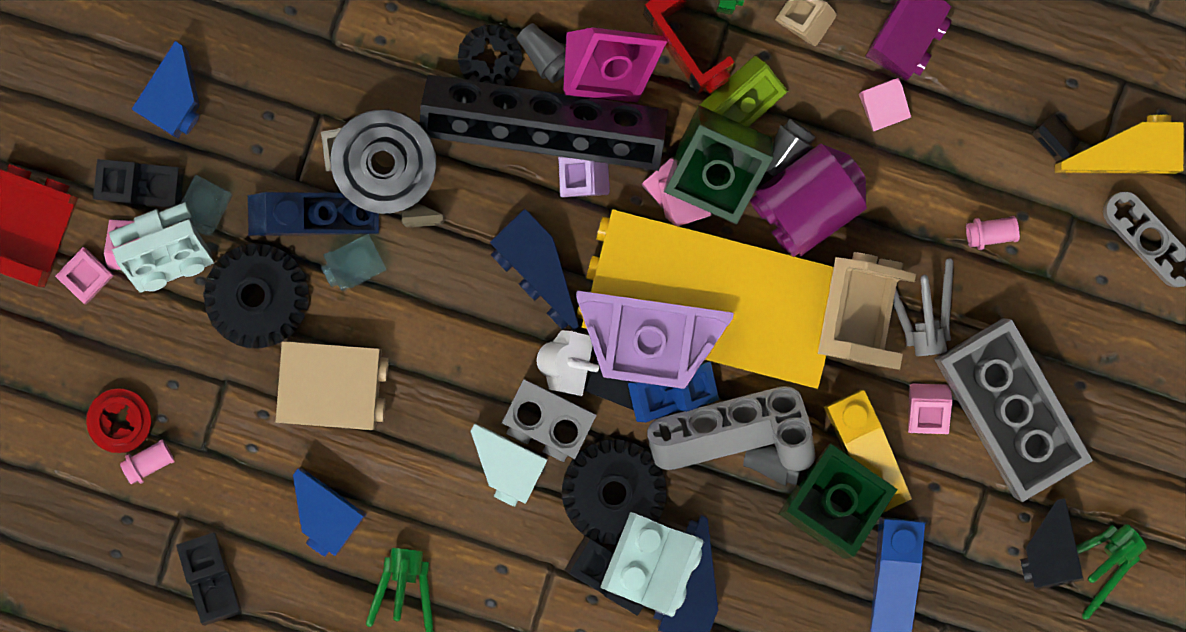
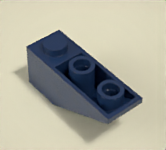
(307, 215)
(534, 256)
(700, 603)

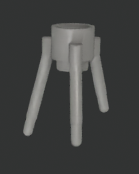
(929, 335)

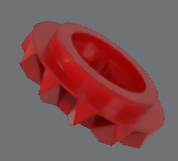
(100, 425)

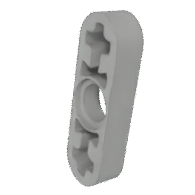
(1121, 225)

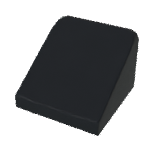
(1056, 138)

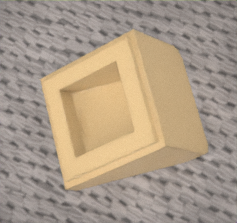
(807, 19)

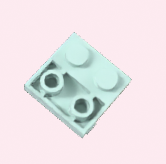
(161, 251)

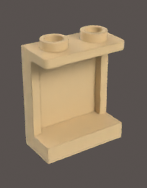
(861, 310)
(331, 386)

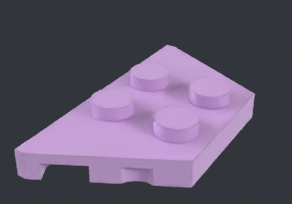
(650, 338)

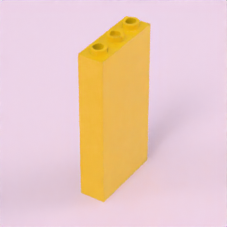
(773, 296)

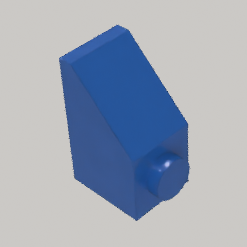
(171, 94)
(324, 514)

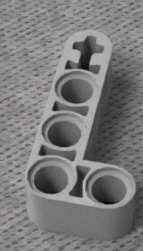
(735, 427)

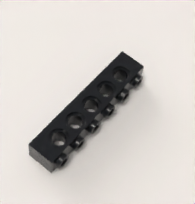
(543, 122)

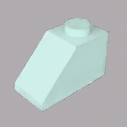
(507, 465)

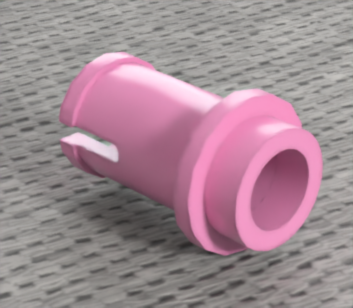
(992, 232)
(146, 462)

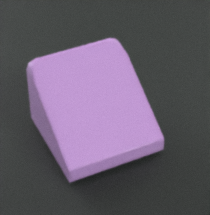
(583, 178)

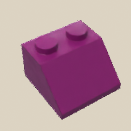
(907, 35)

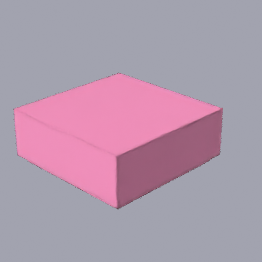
(84, 275)

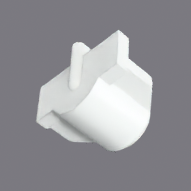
(567, 362)

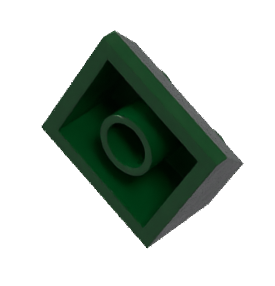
(719, 164)
(838, 502)

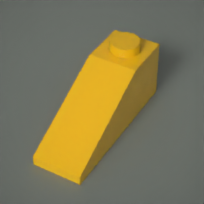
(1142, 149)
(866, 441)

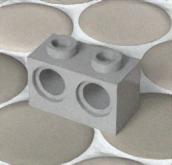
(552, 411)

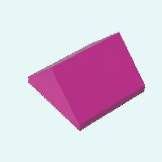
(610, 63)

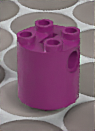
(812, 198)

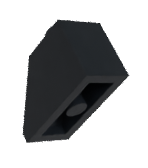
(1053, 551)

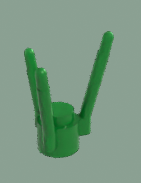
(1123, 549)
(404, 567)

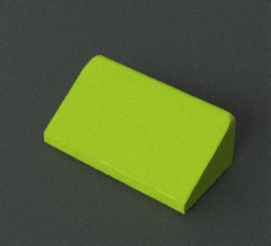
(747, 93)

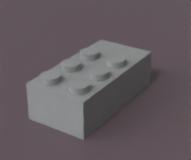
(1013, 409)

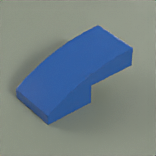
(656, 401)

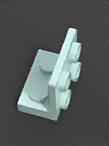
(652, 564)

